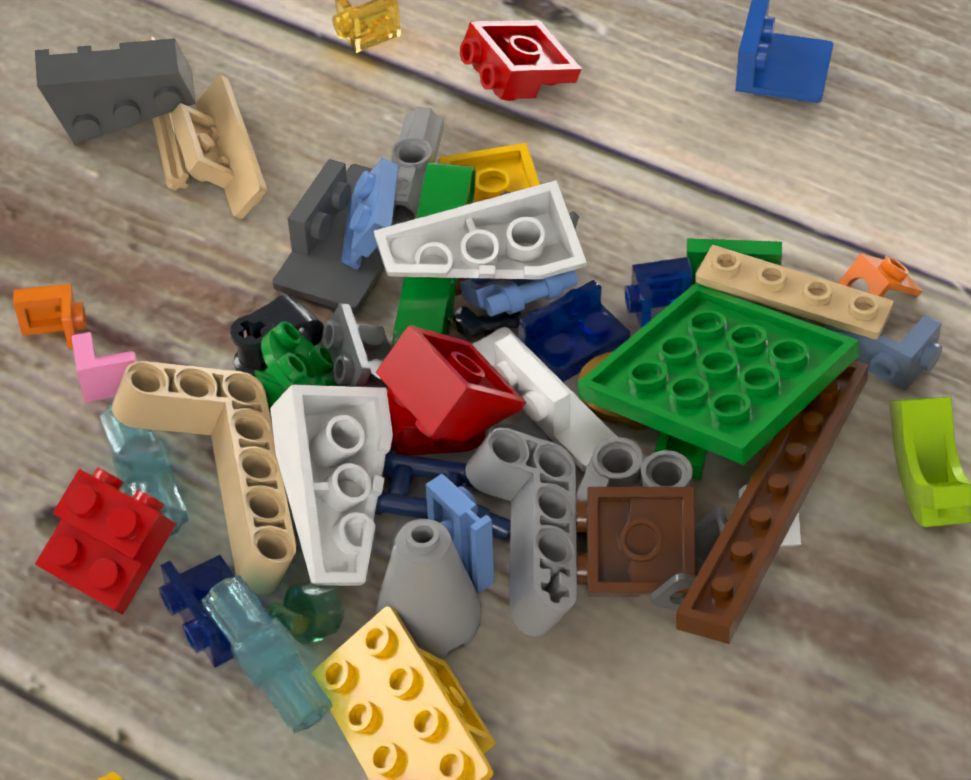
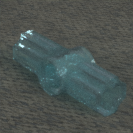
(144, 466)
(266, 654)

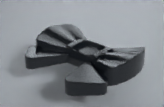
(470, 324)

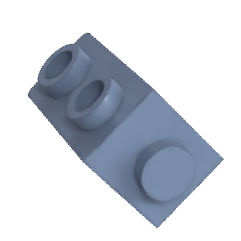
(903, 361)

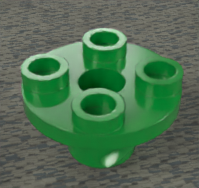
(292, 362)

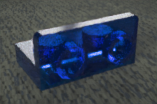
(572, 331)
(183, 595)

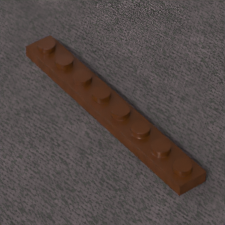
(767, 511)

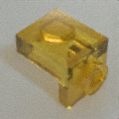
(367, 23)

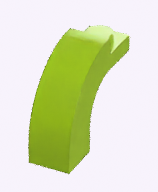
(929, 461)

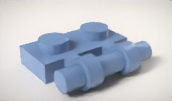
(513, 294)

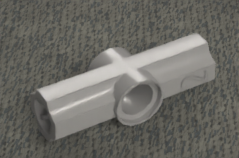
(413, 151)

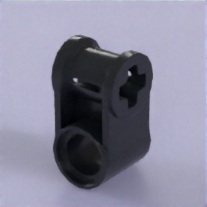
(262, 321)

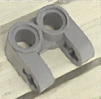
(635, 468)

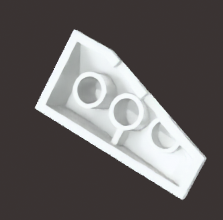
(496, 238)
(332, 466)

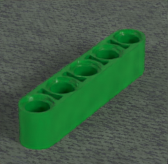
(430, 300)

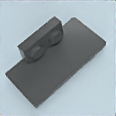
(317, 241)

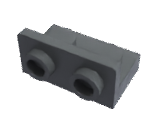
(355, 349)

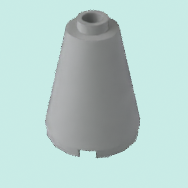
(430, 588)

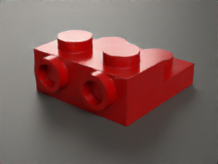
(516, 58)
(105, 538)

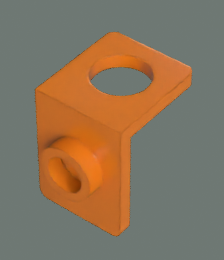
(880, 275)

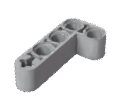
(542, 494)

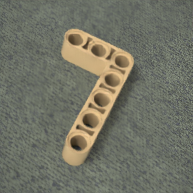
(237, 417)

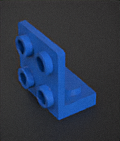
(780, 62)

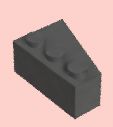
(114, 87)

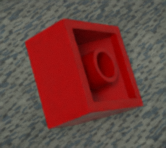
(447, 385)

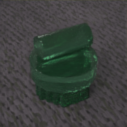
(309, 612)

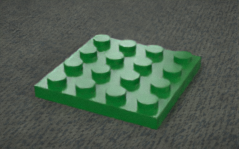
(719, 372)

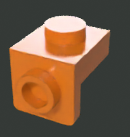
(49, 310)

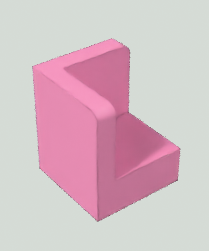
(100, 375)

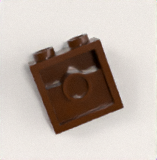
(635, 539)

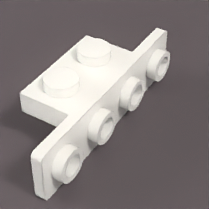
(548, 399)

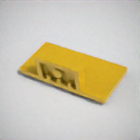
(403, 707)

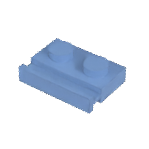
(369, 210)
(471, 535)

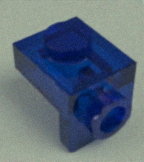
(656, 286)

